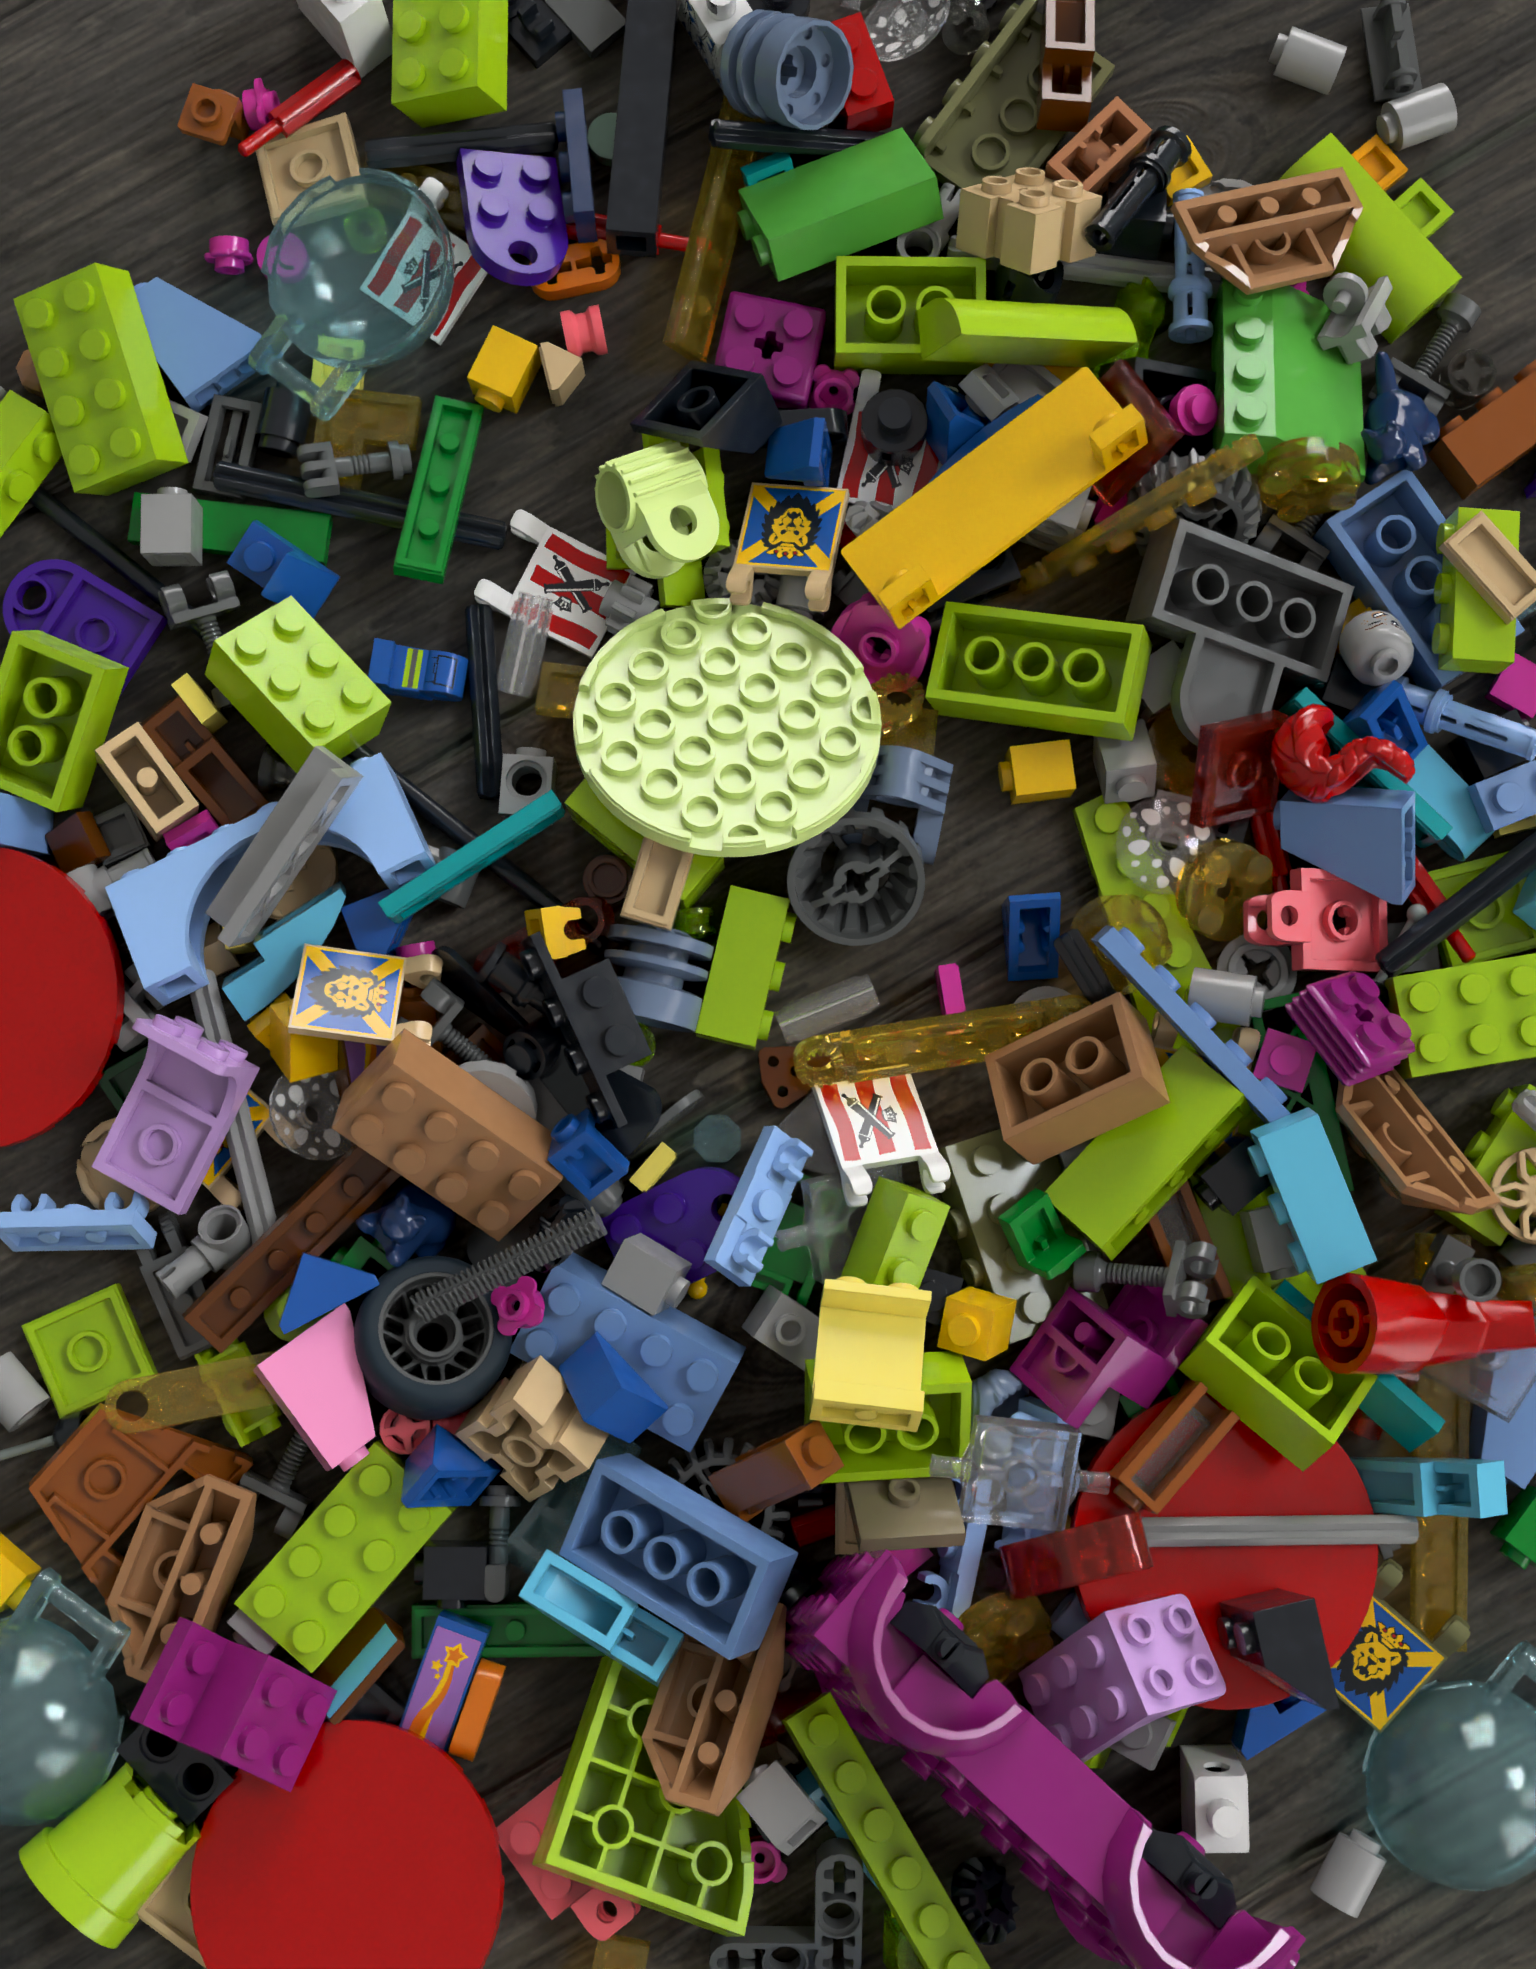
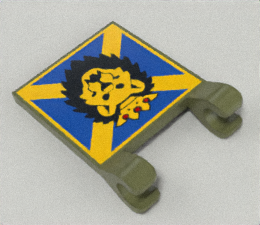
(1391, 1656)

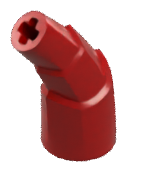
(1400, 1328)

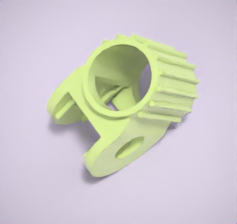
(657, 497)

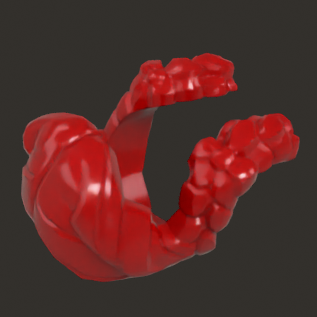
(1304, 763)

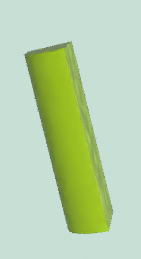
(1384, 243)
(1022, 332)
(1143, 1163)

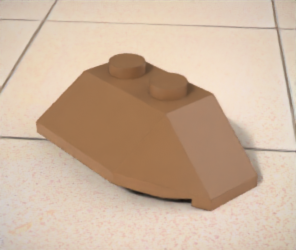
(1273, 230)
(1409, 1147)
(181, 1566)
(713, 1719)

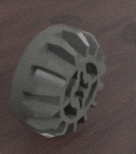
(849, 906)

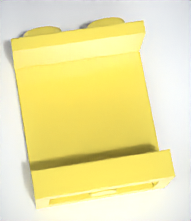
(870, 1354)

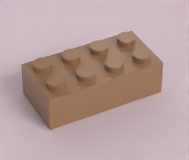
(449, 1135)

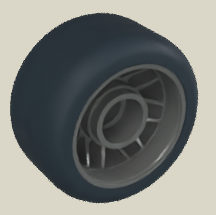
(415, 1379)

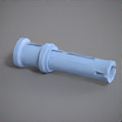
(1189, 287)
(1439, 712)

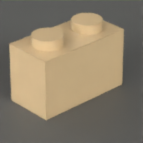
(146, 781)

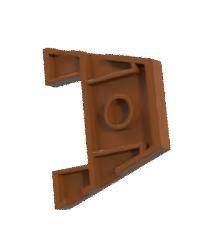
(107, 1477)

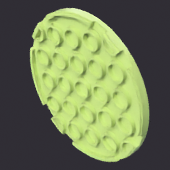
(726, 728)

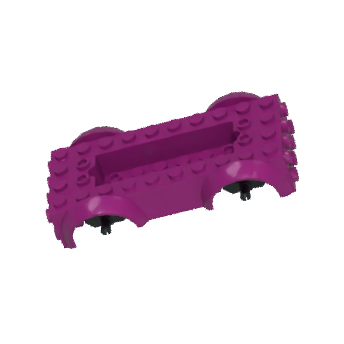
(920, 1685)

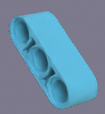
(1449, 798)

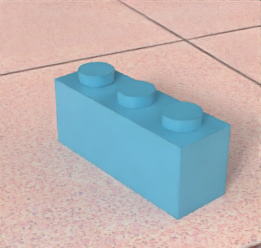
(1310, 1196)

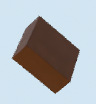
(77, 842)

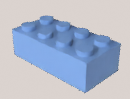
(1392, 561)
(669, 1351)
(678, 1554)

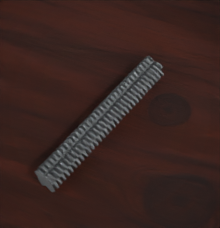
(508, 1267)

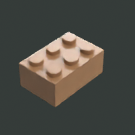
(1076, 1079)

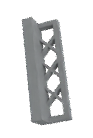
(282, 846)

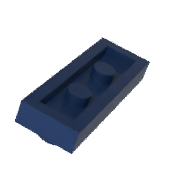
(576, 166)

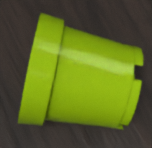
(108, 1856)

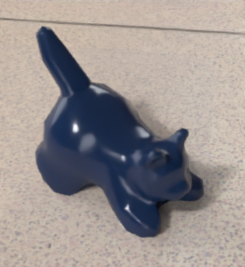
(1395, 426)
(409, 1224)

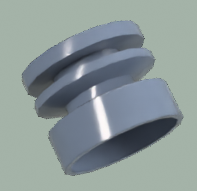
(786, 69)
(656, 973)

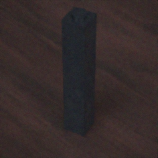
(641, 127)

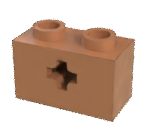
(1101, 148)

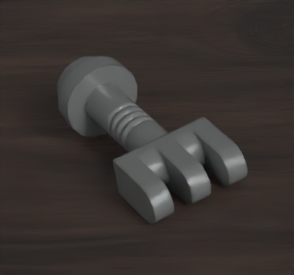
(323, 469)
(498, 1569)

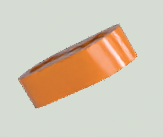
(577, 276)
(477, 1709)

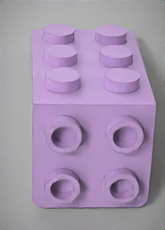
(175, 1112)
(1122, 1674)

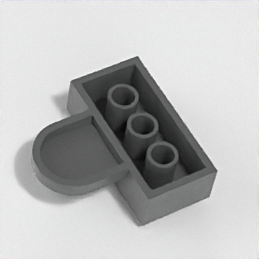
(1240, 618)

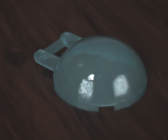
(354, 282)
(55, 1705)
(1459, 1780)

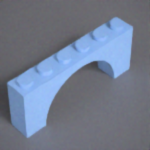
(167, 901)

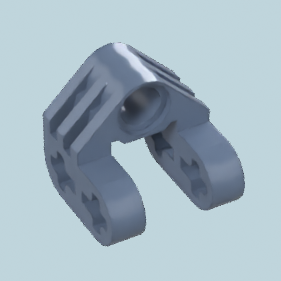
(911, 781)

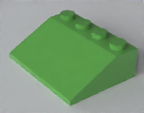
(1277, 375)

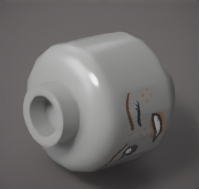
(1376, 647)

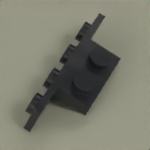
(594, 1022)

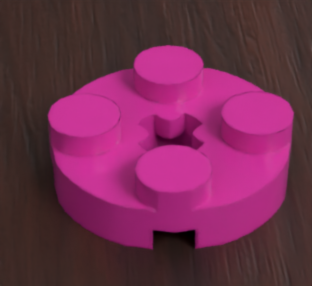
(908, 645)

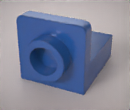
(585, 1155)

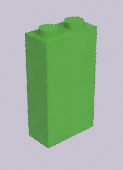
(839, 204)

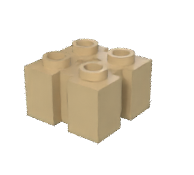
(1027, 220)
(532, 1430)

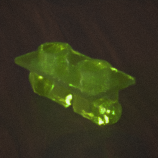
(1146, 311)

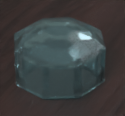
(717, 1138)

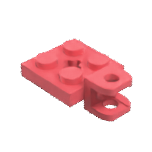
(1305, 923)
(520, 1839)

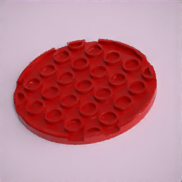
(56, 996)
(1242, 1480)
(359, 1867)

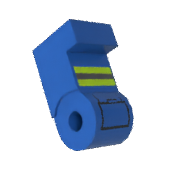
(417, 672)

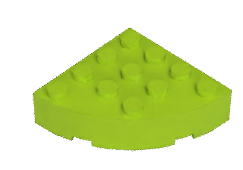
(622, 1833)

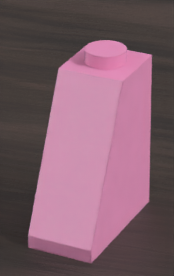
(323, 1390)

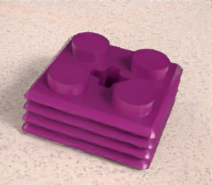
(790, 327)
(1351, 1027)

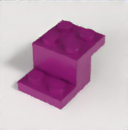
(1093, 1348)
(234, 1704)

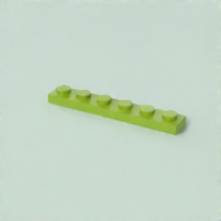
(882, 1837)

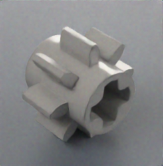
(627, 603)

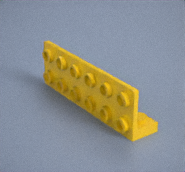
(994, 496)

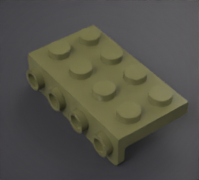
(993, 112)
(982, 1185)

